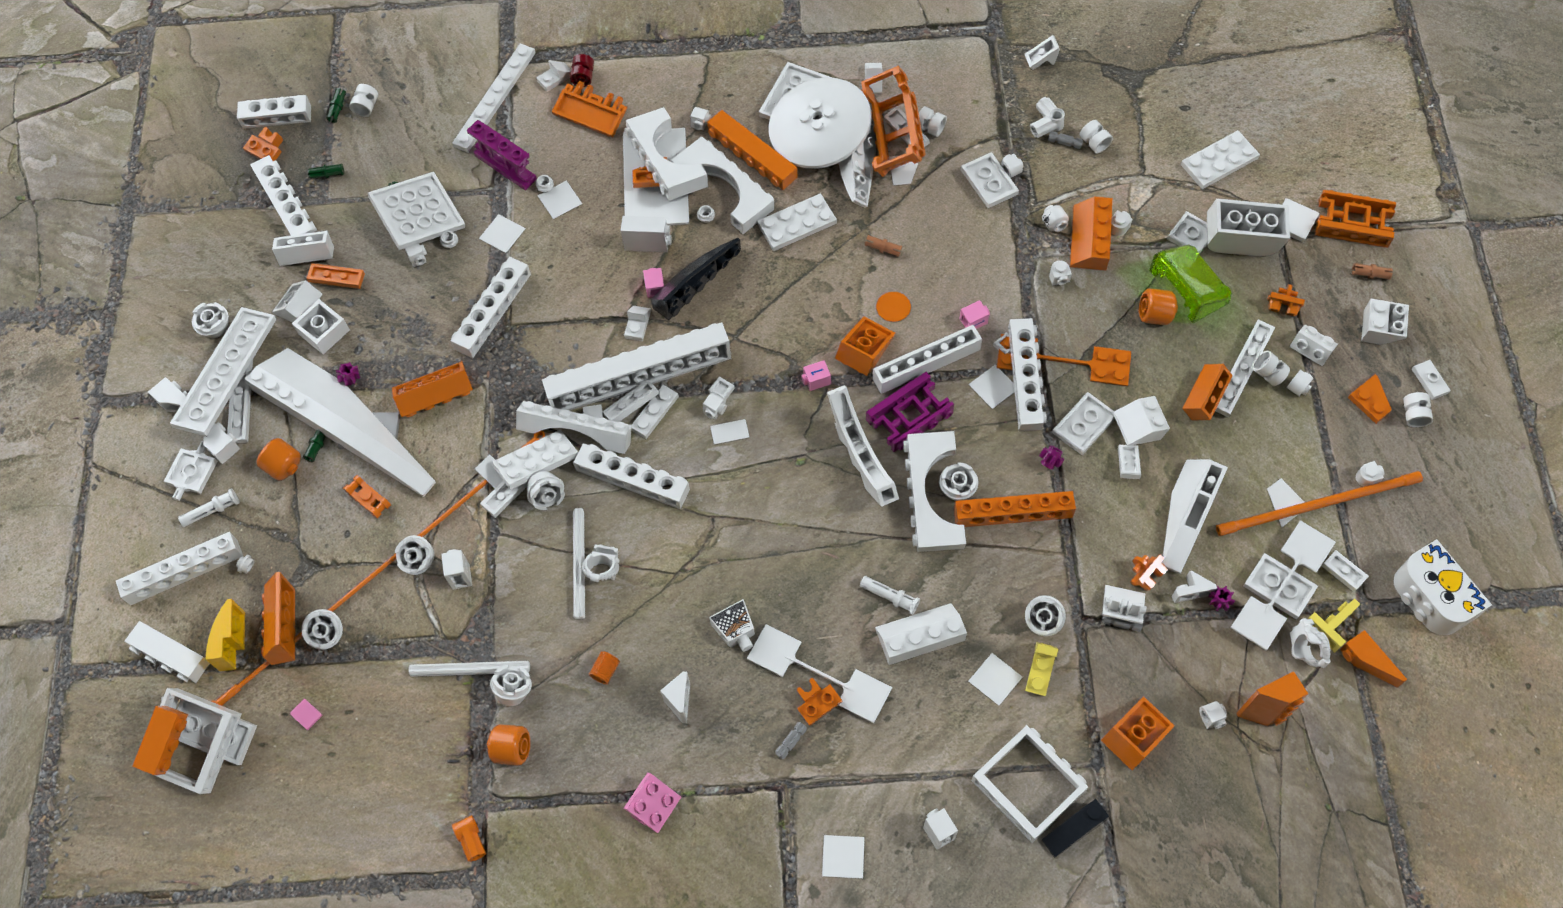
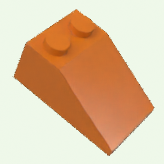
(864, 345)
(1137, 733)

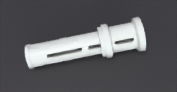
(218, 504)
(898, 598)

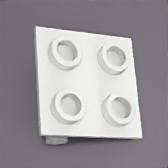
(1124, 604)

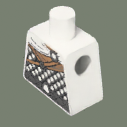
(734, 625)

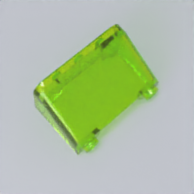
(1192, 279)

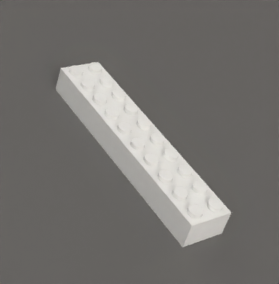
(630, 369)

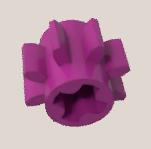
(347, 374)
(1051, 457)
(1217, 598)

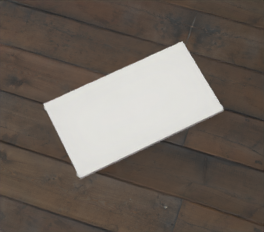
(650, 200)

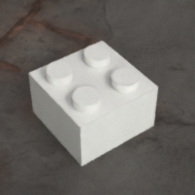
(320, 326)

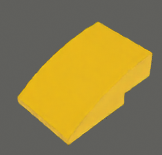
(226, 636)

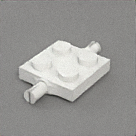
(190, 471)

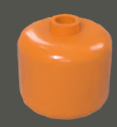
(1157, 306)
(279, 459)
(508, 745)

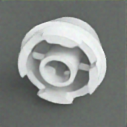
(210, 320)
(958, 481)
(545, 490)
(414, 555)
(1045, 615)
(322, 629)
(510, 685)

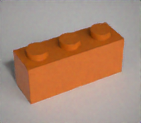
(1207, 392)
(160, 740)

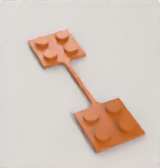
(1106, 366)

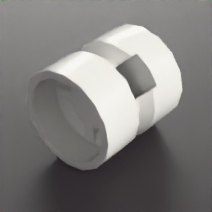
(363, 100)
(932, 121)
(1096, 136)
(1271, 368)
(1418, 409)

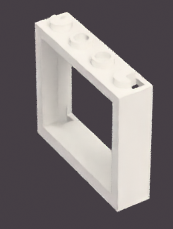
(217, 749)
(1006, 806)

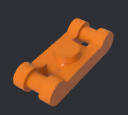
(367, 496)

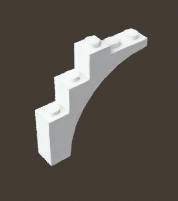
(862, 456)

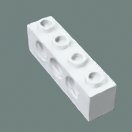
(274, 111)

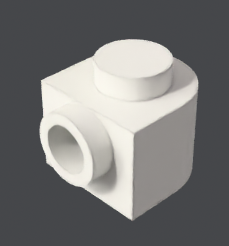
(699, 118)
(1012, 165)
(1120, 223)
(416, 254)
(1060, 273)
(1300, 383)
(714, 406)
(1370, 474)
(1213, 715)

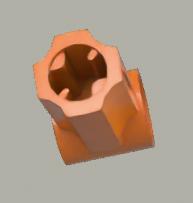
(467, 833)

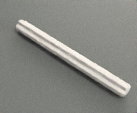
(578, 558)
(463, 668)

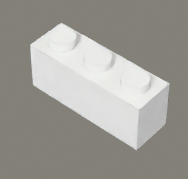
(303, 248)

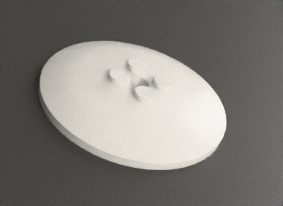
(821, 141)

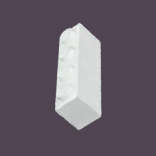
(167, 652)

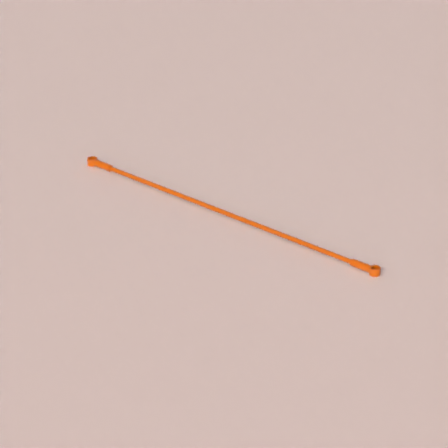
(237, 687)

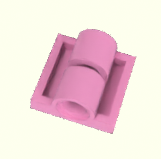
(652, 802)

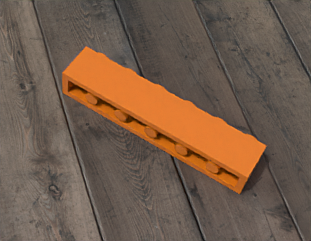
(752, 150)

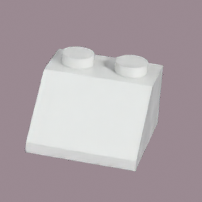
(297, 300)
(1141, 421)

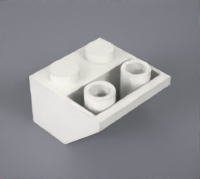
(1384, 322)

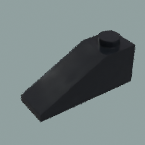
(1075, 828)

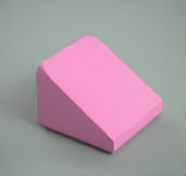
(306, 714)

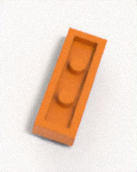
(335, 276)

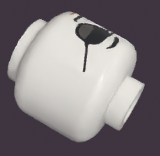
(1055, 218)

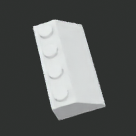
(921, 633)

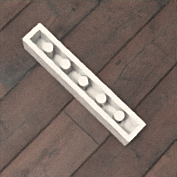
(927, 359)

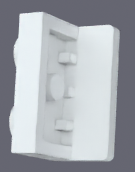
(1313, 344)

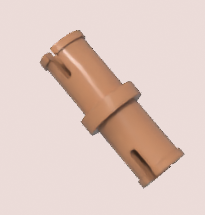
(883, 245)
(1372, 271)

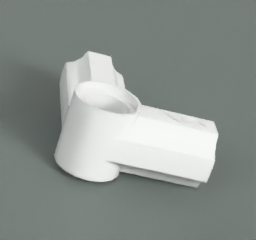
(1052, 120)

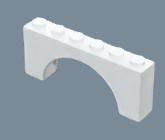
(673, 178)
(753, 201)
(930, 530)

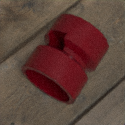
(582, 69)

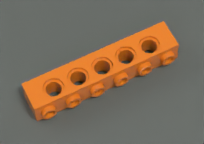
(1015, 509)

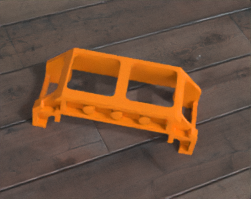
(916, 149)

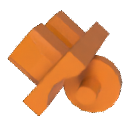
(1285, 298)
(1147, 567)

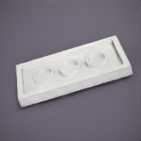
(1220, 159)
(797, 222)
(538, 456)
(202, 728)

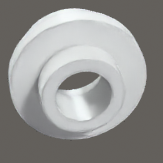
(544, 179)
(705, 210)
(449, 235)
(245, 564)

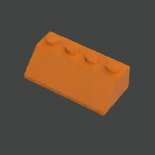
(1091, 233)
(431, 389)
(278, 620)
(1274, 701)

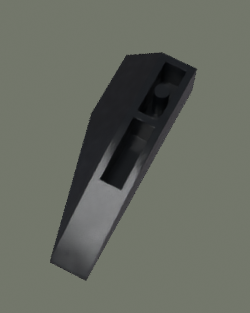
(693, 279)

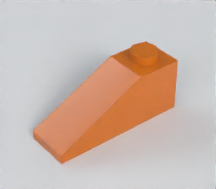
(1369, 657)

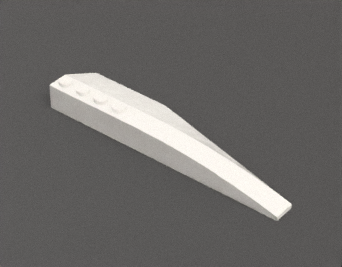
(338, 413)

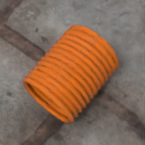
(604, 667)

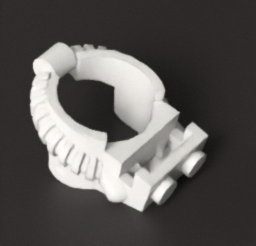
(601, 555)
(1301, 635)

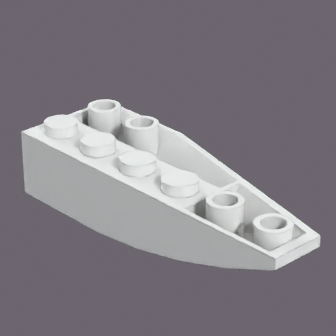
(858, 170)
(1189, 508)

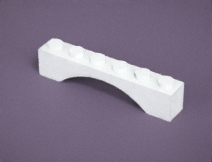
(610, 434)
(218, 443)

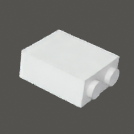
(645, 234)

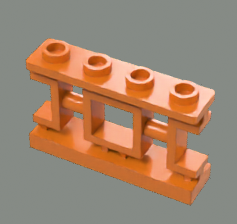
(1354, 230)

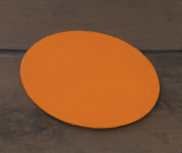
(893, 306)

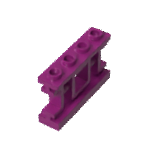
(501, 155)
(901, 400)

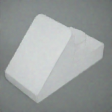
(1045, 51)
(871, 70)
(554, 76)
(637, 323)
(1197, 588)

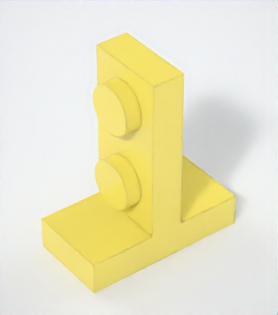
(1332, 622)
(1041, 668)

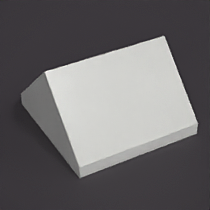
(677, 696)

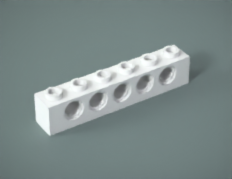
(282, 196)
(509, 288)
(1025, 329)
(590, 453)
(179, 568)

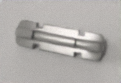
(1065, 139)
(1122, 623)
(791, 740)

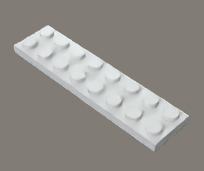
(223, 372)

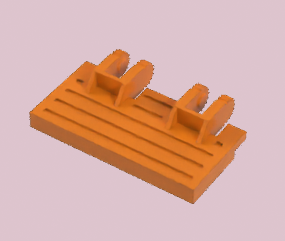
(589, 110)

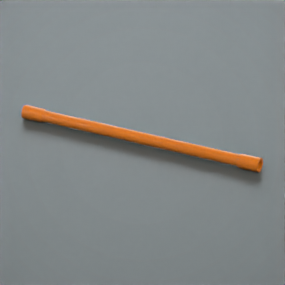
(1234, 526)

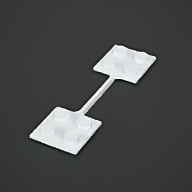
(1259, 620)
(861, 695)

